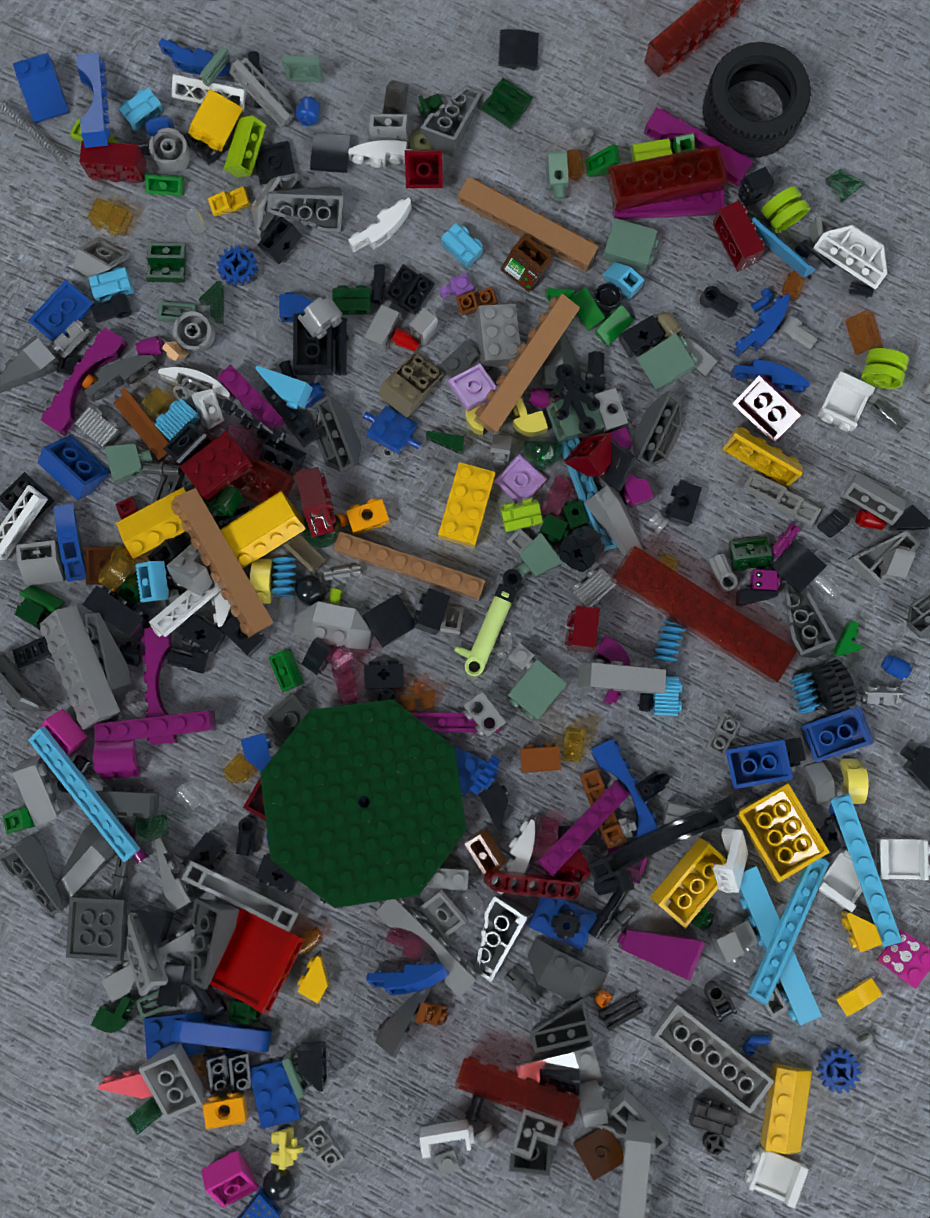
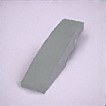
(781, 499)

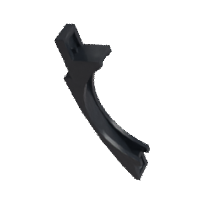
(667, 835)

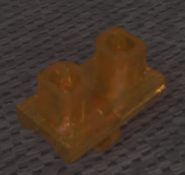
(409, 699)

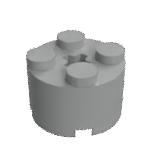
(170, 150)
(320, 316)
(189, 322)

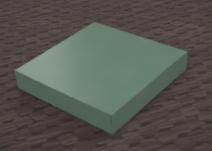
(303, 69)
(297, 1081)

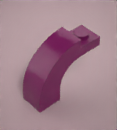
(612, 651)

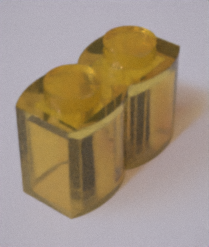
(110, 217)

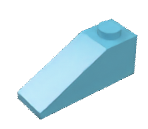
(289, 389)

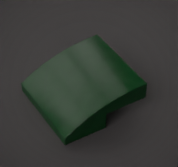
(506, 103)
(166, 262)

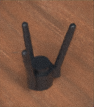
(806, 250)

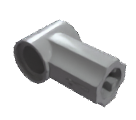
(794, 331)
(722, 571)

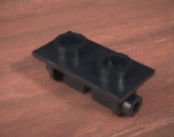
(651, 785)

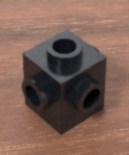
(560, 918)

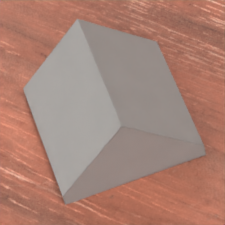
(443, 913)

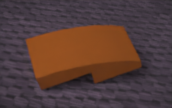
(470, 301)
(432, 1013)

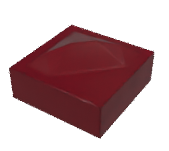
(127, 507)

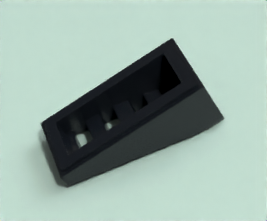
(197, 150)
(832, 523)
(746, 597)
(41, 656)
(563, 1080)

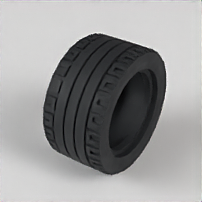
(764, 64)

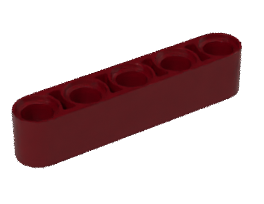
(524, 879)

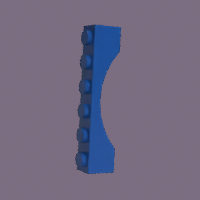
(95, 121)
(257, 752)
(609, 759)

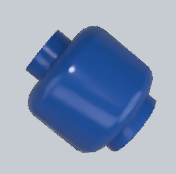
(307, 111)

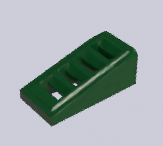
(449, 441)

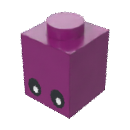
(764, 580)

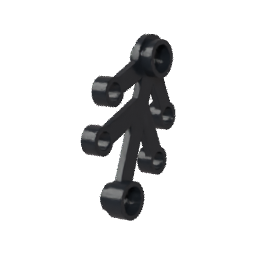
(574, 396)
(248, 422)

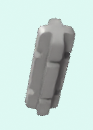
(342, 572)

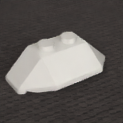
(855, 253)

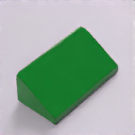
(164, 184)
(589, 311)
(614, 325)
(42, 598)
(286, 670)

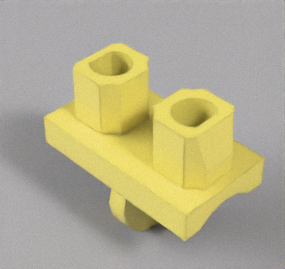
(288, 1148)

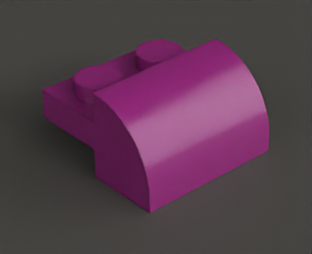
(116, 759)

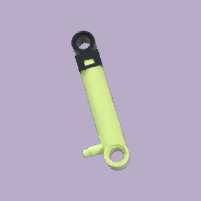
(492, 624)

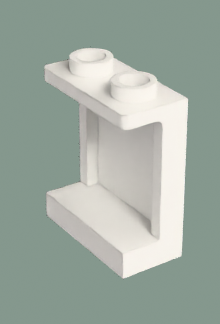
(845, 401)
(902, 858)
(730, 875)
(841, 881)
(443, 1133)
(776, 1176)

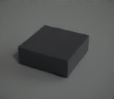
(67, 365)

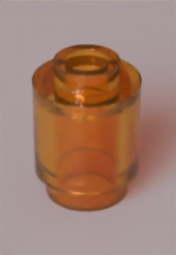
(575, 164)
(793, 285)
(312, 938)

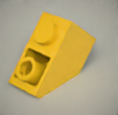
(862, 933)
(316, 980)

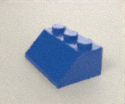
(73, 466)

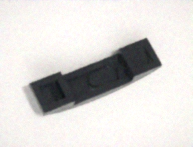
(292, 417)

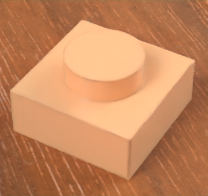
(174, 351)

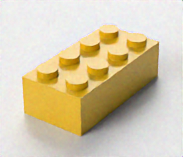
(466, 505)

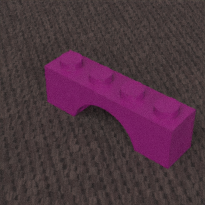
(250, 398)
(635, 489)

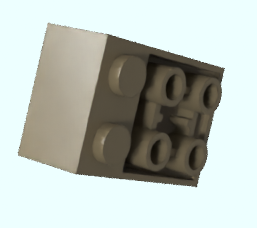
(410, 384)

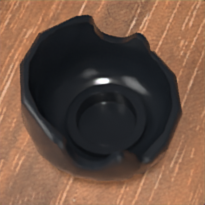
(607, 297)
(310, 590)
(278, 1184)

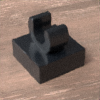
(131, 655)

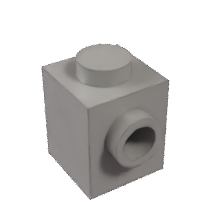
(521, 658)

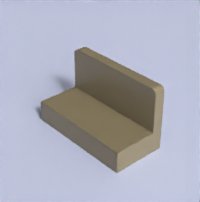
(305, 553)

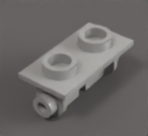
(65, 345)
(890, 693)

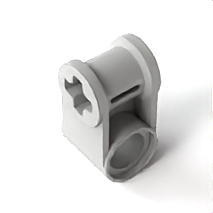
(188, 389)

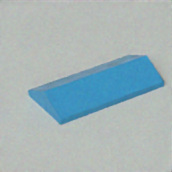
(783, 250)

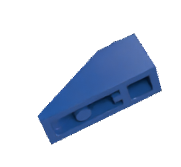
(291, 304)

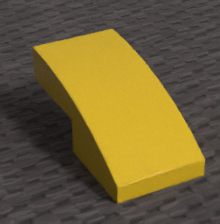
(229, 202)
(859, 997)

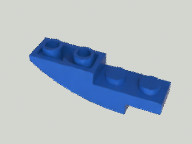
(187, 60)
(766, 325)
(779, 375)
(69, 542)
(413, 979)

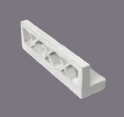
(195, 80)
(22, 523)
(181, 610)

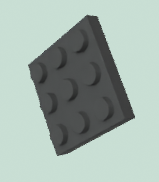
(96, 928)

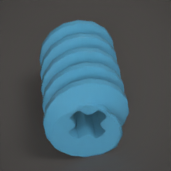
(282, 577)
(669, 642)
(804, 693)

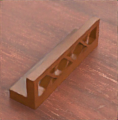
(142, 424)

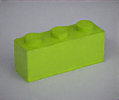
(244, 146)

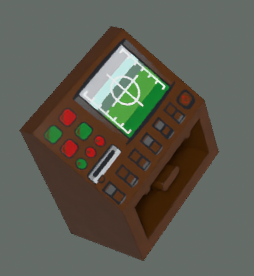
(527, 263)

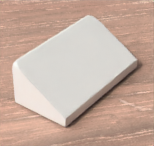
(208, 408)

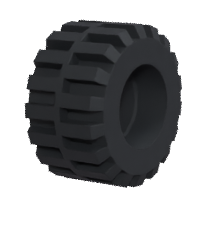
(834, 686)

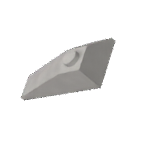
(177, 891)

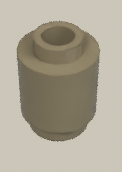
(668, 324)

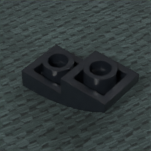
(316, 656)
(170, 992)

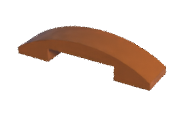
(610, 827)

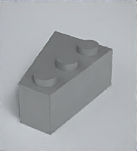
(870, 561)

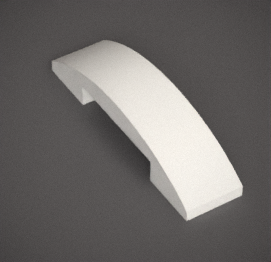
(176, 373)

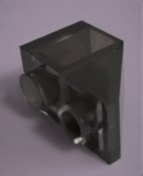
(395, 97)

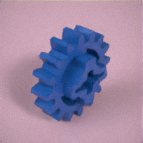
(231, 260)
(484, 774)
(845, 1064)

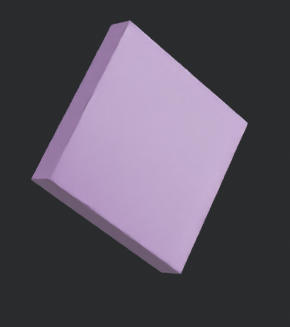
(472, 386)
(520, 479)

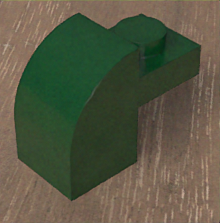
(111, 1019)

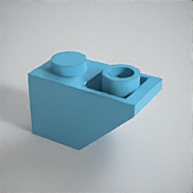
(624, 278)

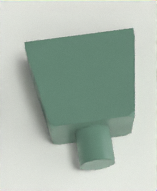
(557, 168)
(126, 461)
(538, 558)

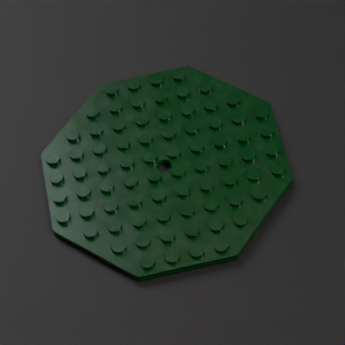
(354, 851)

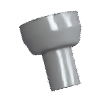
(865, 1039)

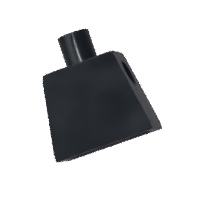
(918, 765)

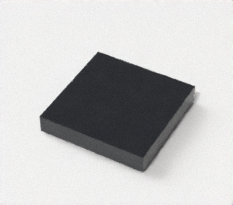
(274, 161)

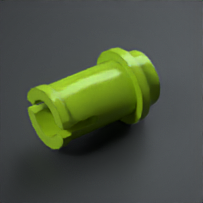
(335, 596)

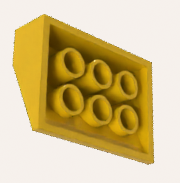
(763, 457)
(781, 832)

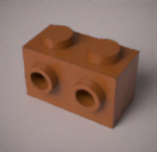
(540, 759)
(485, 851)

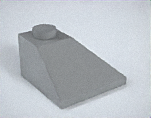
(98, 257)

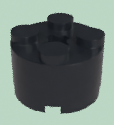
(581, 548)

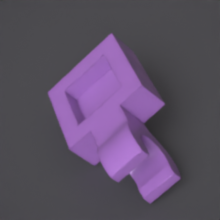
(458, 286)

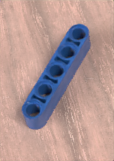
(221, 1035)

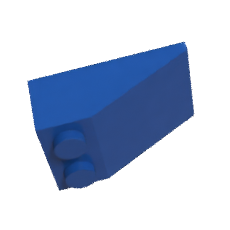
(41, 87)
(838, 734)
(758, 764)

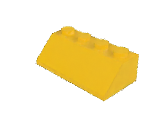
(151, 525)
(263, 529)
(689, 883)
(786, 1109)

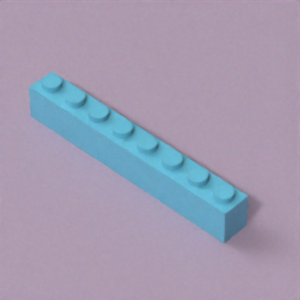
(765, 921)

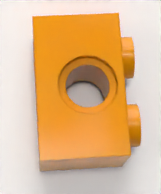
(361, 525)
(215, 1117)

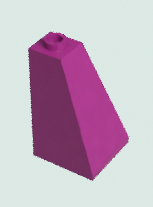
(668, 951)

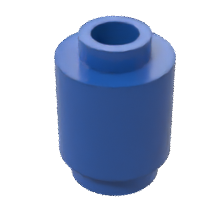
(158, 123)
(316, 394)
(896, 666)

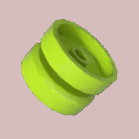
(785, 209)
(885, 368)

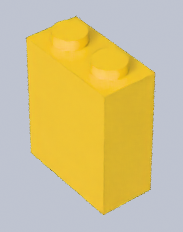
(215, 120)

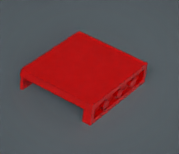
(256, 961)

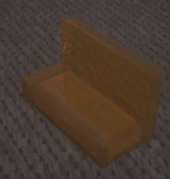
(863, 332)

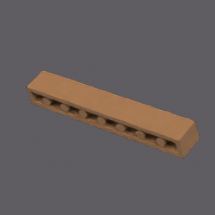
(522, 220)
(526, 364)
(221, 562)
(409, 566)

